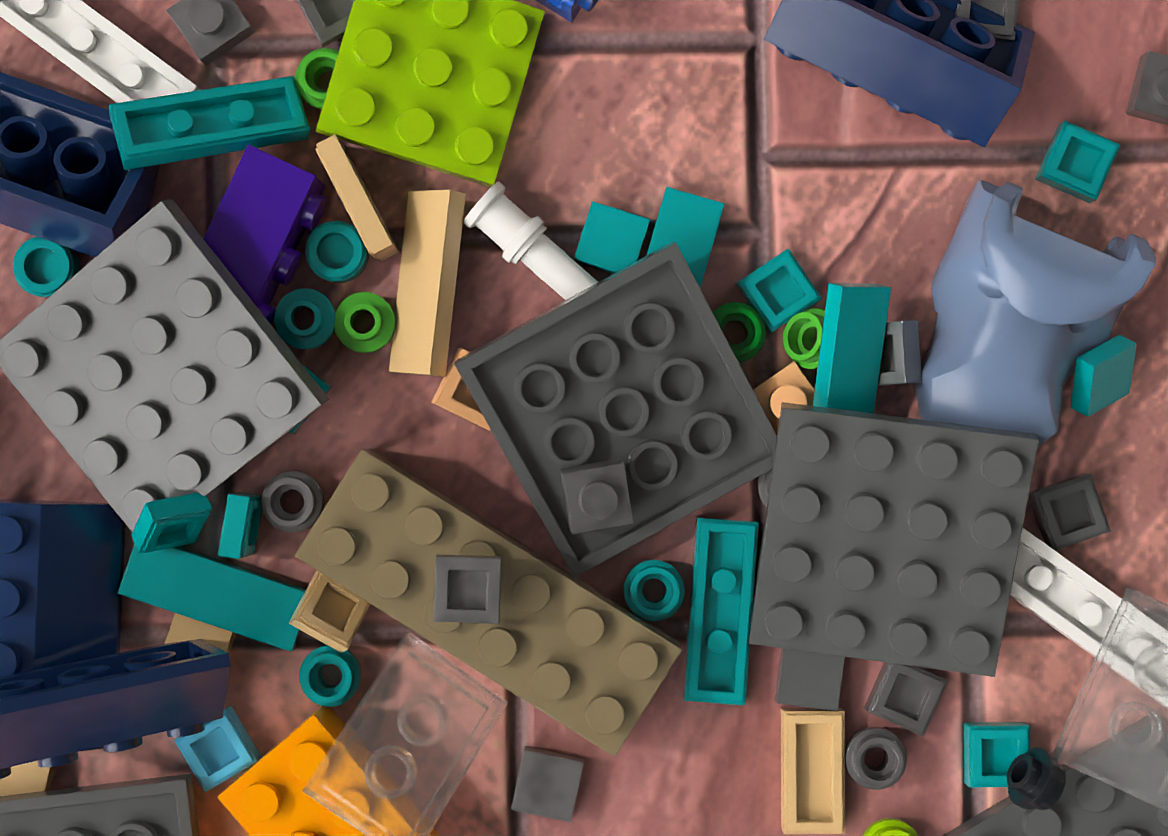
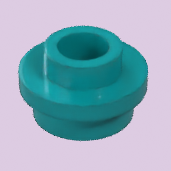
(323, 325)
(660, 608)
(317, 689)

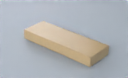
(427, 282)

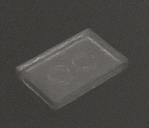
(1122, 709)
(406, 744)

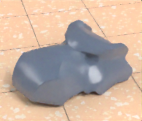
(1018, 314)

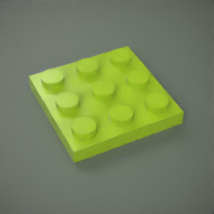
(432, 81)

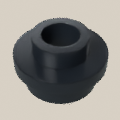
(1035, 780)

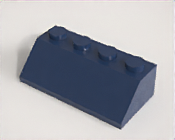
(912, 56)
(65, 170)
(59, 583)
(110, 702)

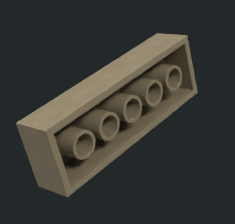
(556, 635)

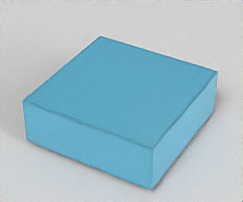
(218, 750)

